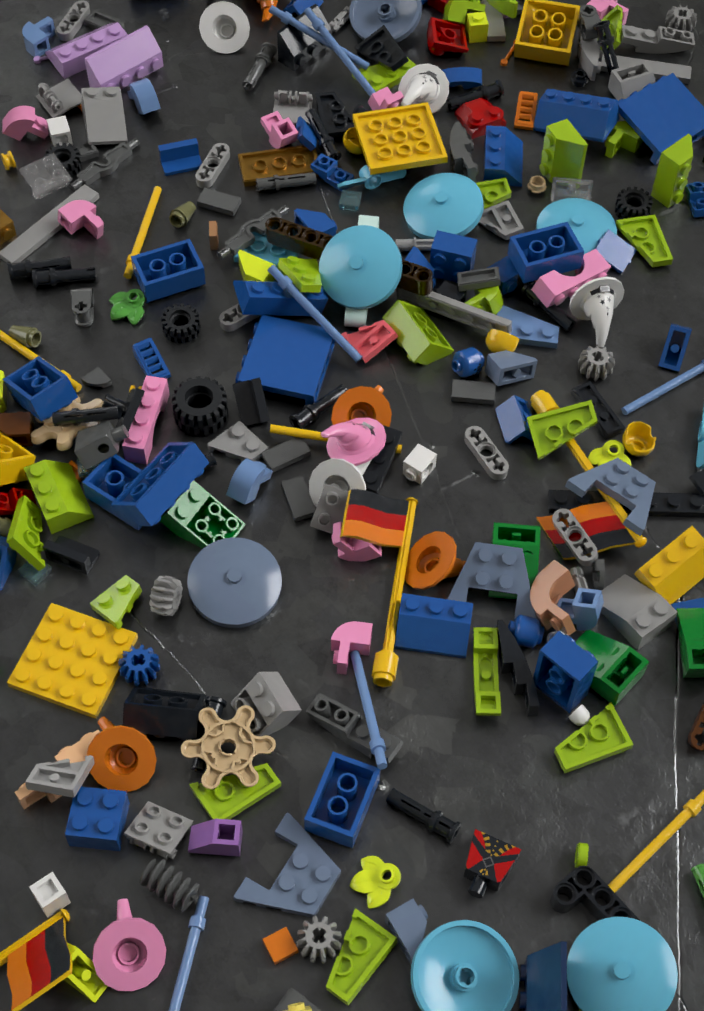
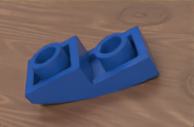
(464, 76)
(306, 134)
(329, 171)
(695, 198)

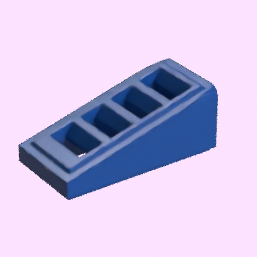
(148, 348)

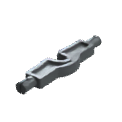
(97, 170)
(244, 237)

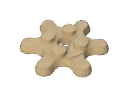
(64, 433)
(233, 731)

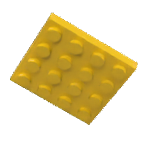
(399, 138)
(72, 660)

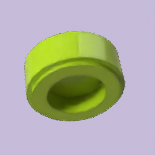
(581, 854)

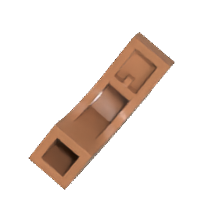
(546, 592)

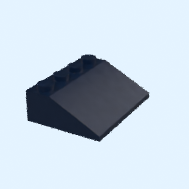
(545, 979)

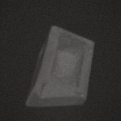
(570, 188)

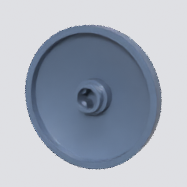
(397, 15)
(234, 582)

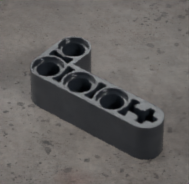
(586, 895)

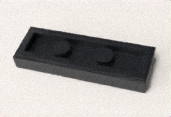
(608, 422)

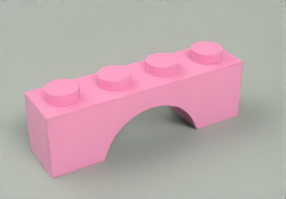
(555, 287)
(140, 440)

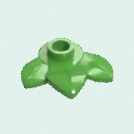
(126, 307)

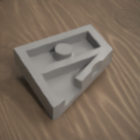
(502, 220)
(60, 776)

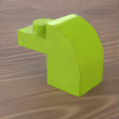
(457, 9)
(622, 136)
(487, 299)

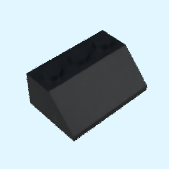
(297, 47)
(164, 712)

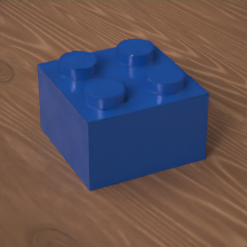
(452, 255)
(97, 819)

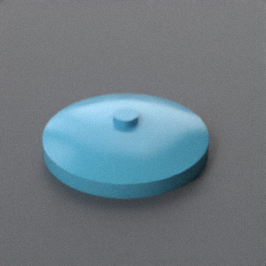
(444, 204)
(585, 218)
(360, 267)
(621, 967)
(464, 969)

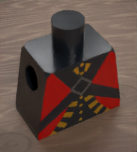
(489, 863)

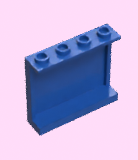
(663, 114)
(288, 357)

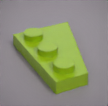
(381, 77)
(494, 191)
(647, 238)
(302, 272)
(559, 426)
(25, 531)
(595, 741)
(361, 954)

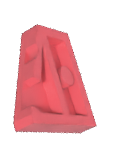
(371, 339)

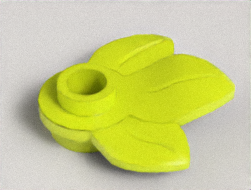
(603, 454)
(371, 880)

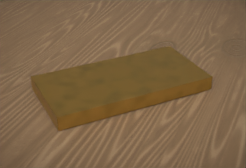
(276, 162)

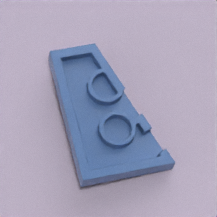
(530, 329)

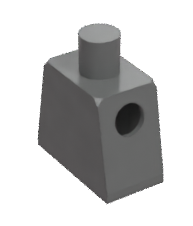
(98, 443)

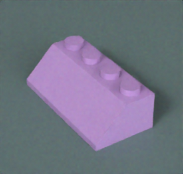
(70, 56)
(124, 60)

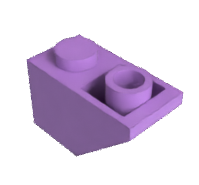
(216, 837)

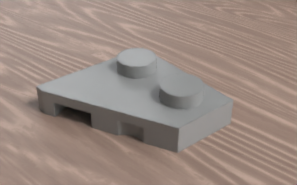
(238, 443)

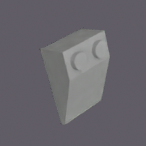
(103, 115)
(636, 611)

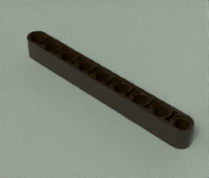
(312, 243)

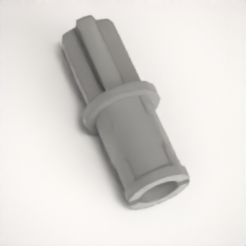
(407, 244)

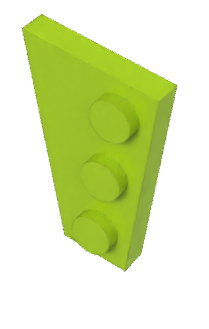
(232, 796)

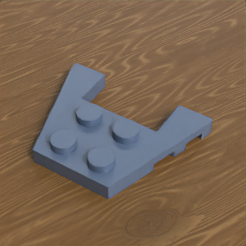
(622, 484)
(498, 570)
(303, 880)

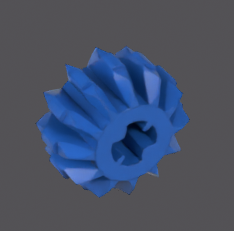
(139, 665)

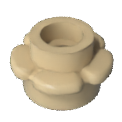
(537, 184)

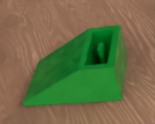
(201, 518)
(522, 537)
(691, 640)
(617, 666)

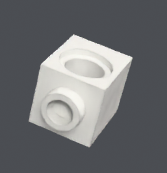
(59, 131)
(419, 464)
(50, 894)

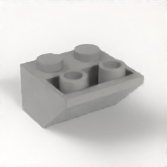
(629, 79)
(271, 702)

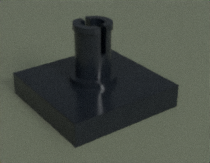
(128, 407)

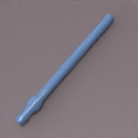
(287, 19)
(318, 25)
(286, 284)
(663, 389)
(376, 744)
(196, 925)

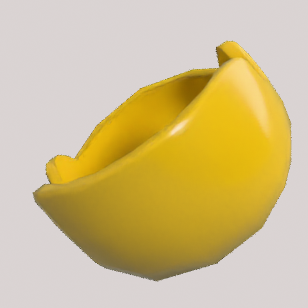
(352, 142)
(500, 341)
(638, 439)

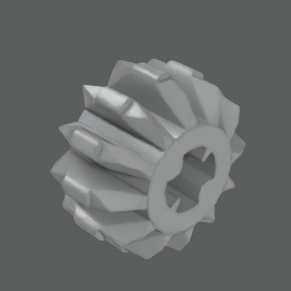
(681, 18)
(596, 362)
(165, 595)
(319, 949)

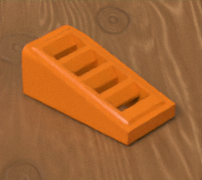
(525, 110)

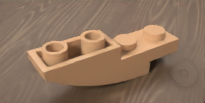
(74, 753)

